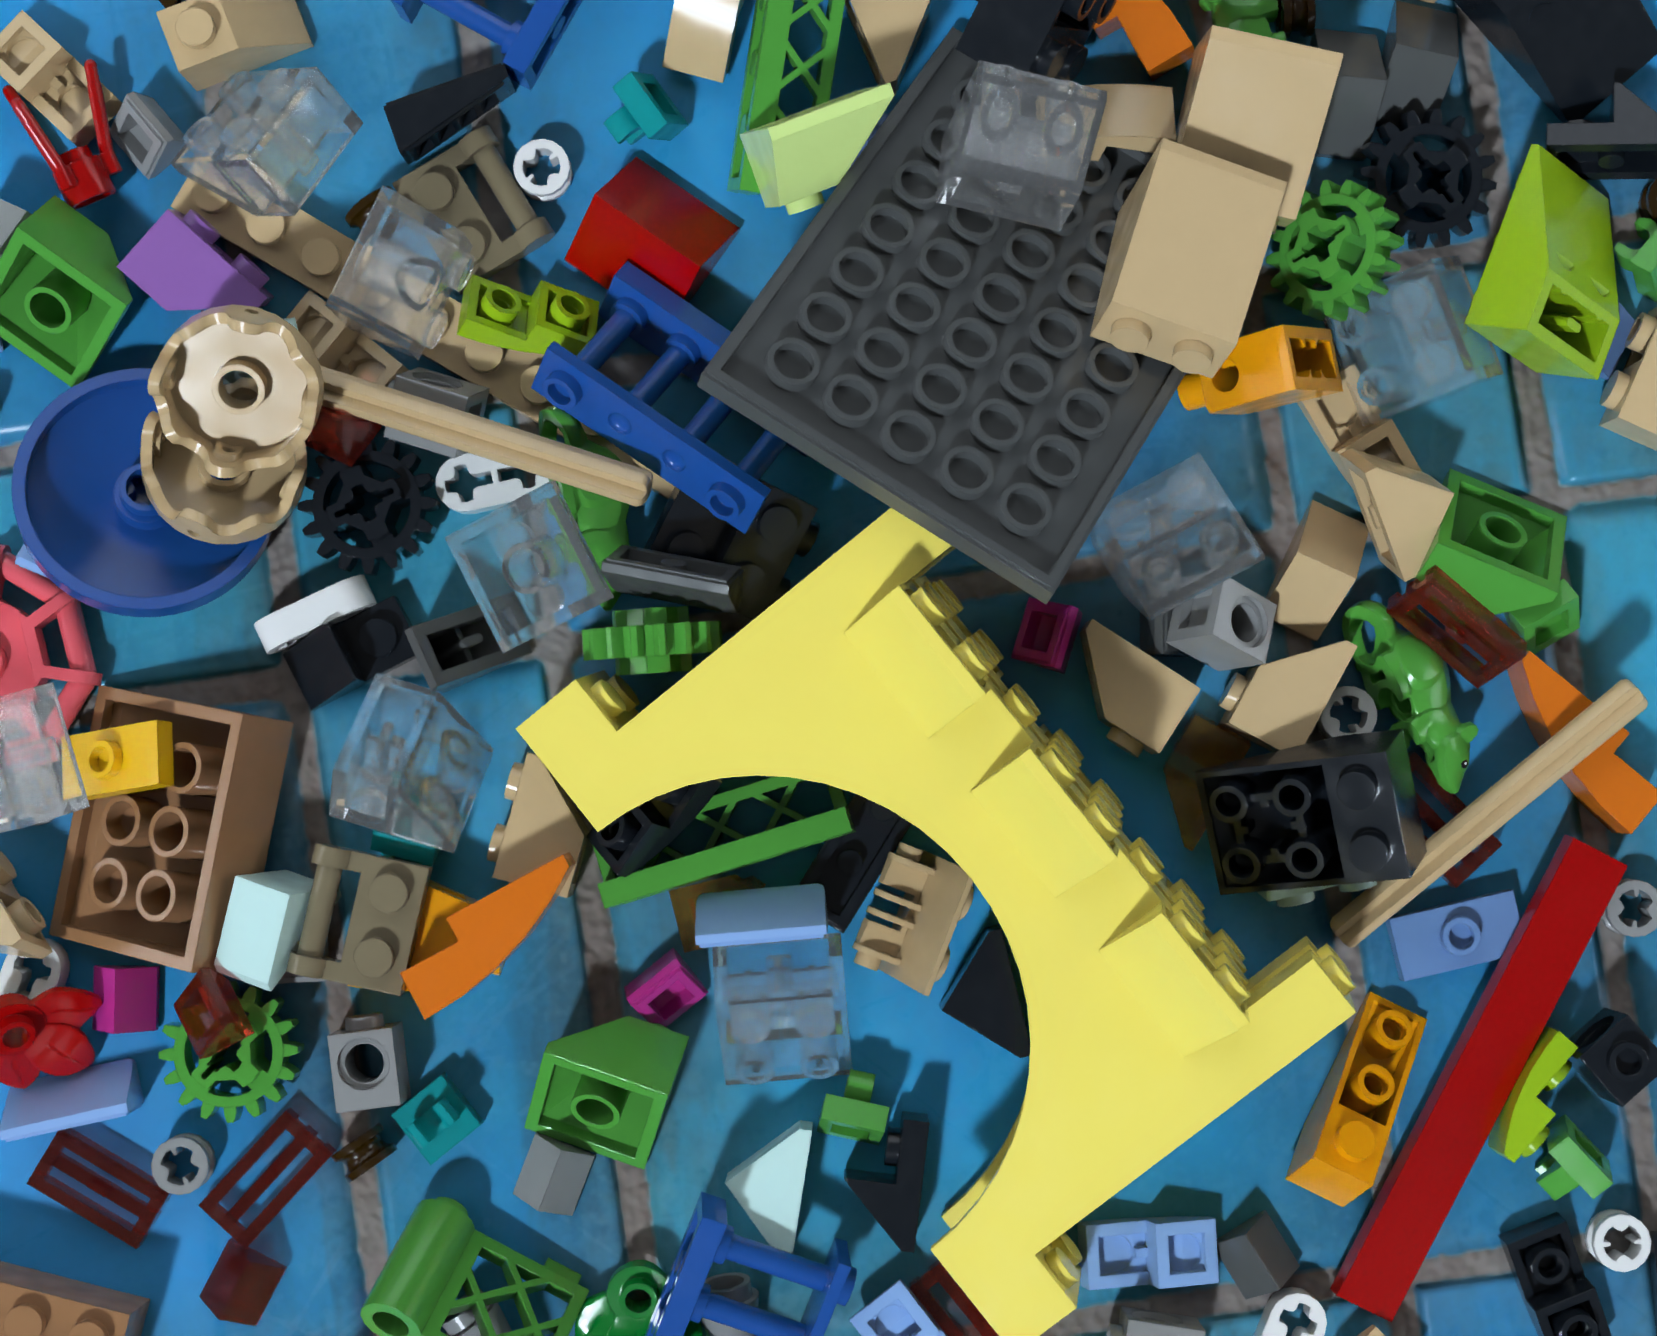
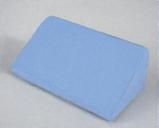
(761, 915)
(72, 1100)

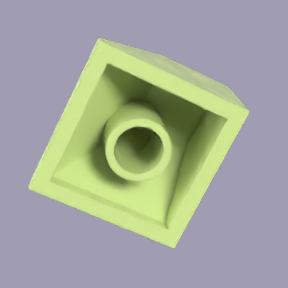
(813, 147)

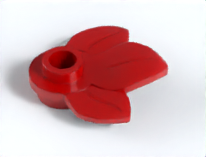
(45, 1034)

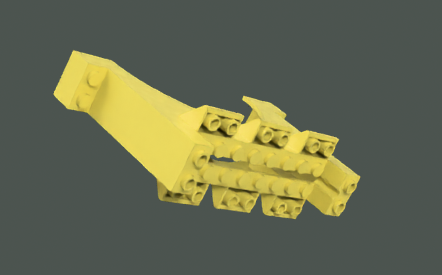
(1127, 992)

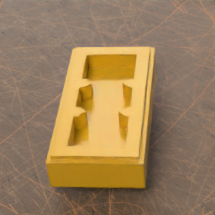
(125, 758)

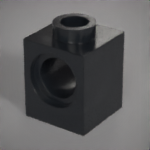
(1614, 1056)

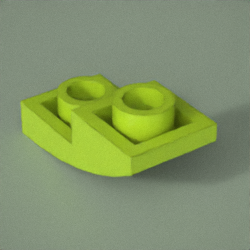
(526, 322)
(1524, 1117)

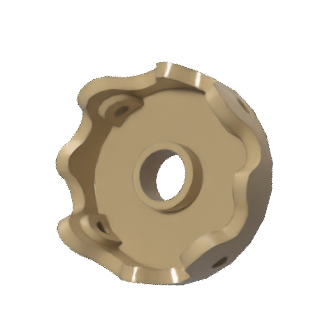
(231, 432)
(211, 507)

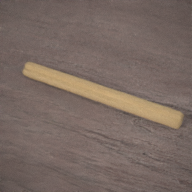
(486, 438)
(1493, 809)

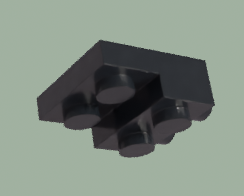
(765, 551)

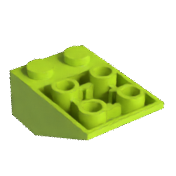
(1551, 274)

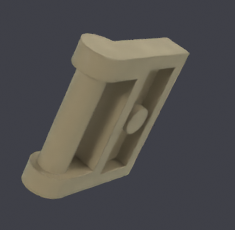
(444, 193)
(381, 923)

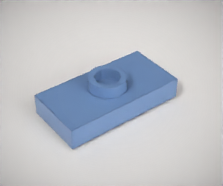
(1453, 934)

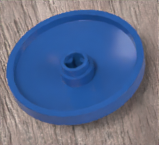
(89, 512)

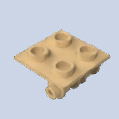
(933, 903)

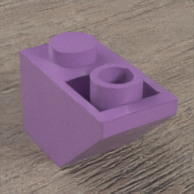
(188, 271)

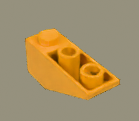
(1357, 1103)

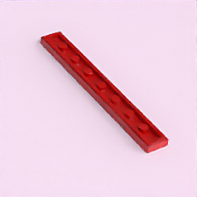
(1478, 1078)

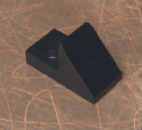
(1612, 149)
(350, 653)
(897, 1196)

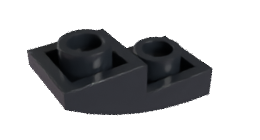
(650, 827)
(1553, 1279)

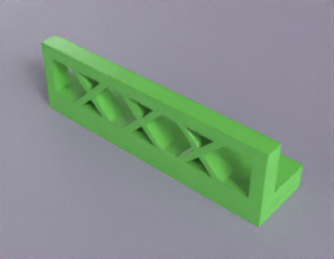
(765, 70)
(735, 854)

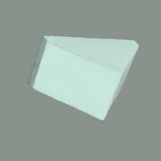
(263, 926)
(772, 1185)

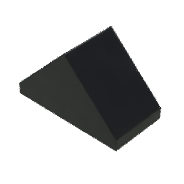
(987, 996)

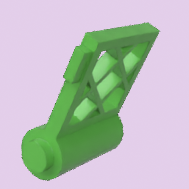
(434, 1263)

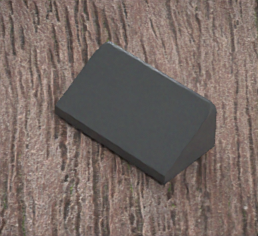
(674, 578)

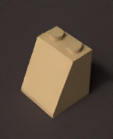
(1259, 106)
(1186, 258)

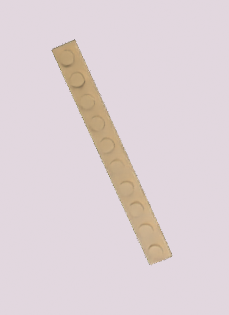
(315, 257)

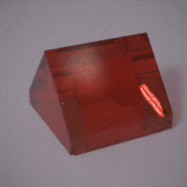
(341, 435)
(211, 1013)
(241, 1284)

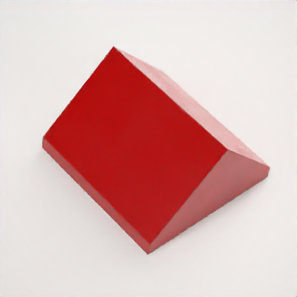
(653, 227)

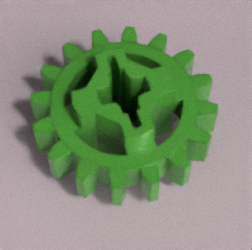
(1335, 251)
(651, 640)
(249, 1070)

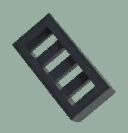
(439, 112)

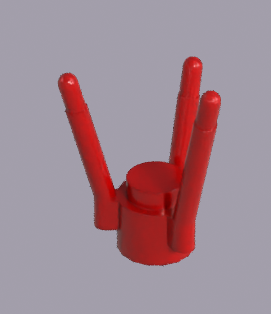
(78, 172)

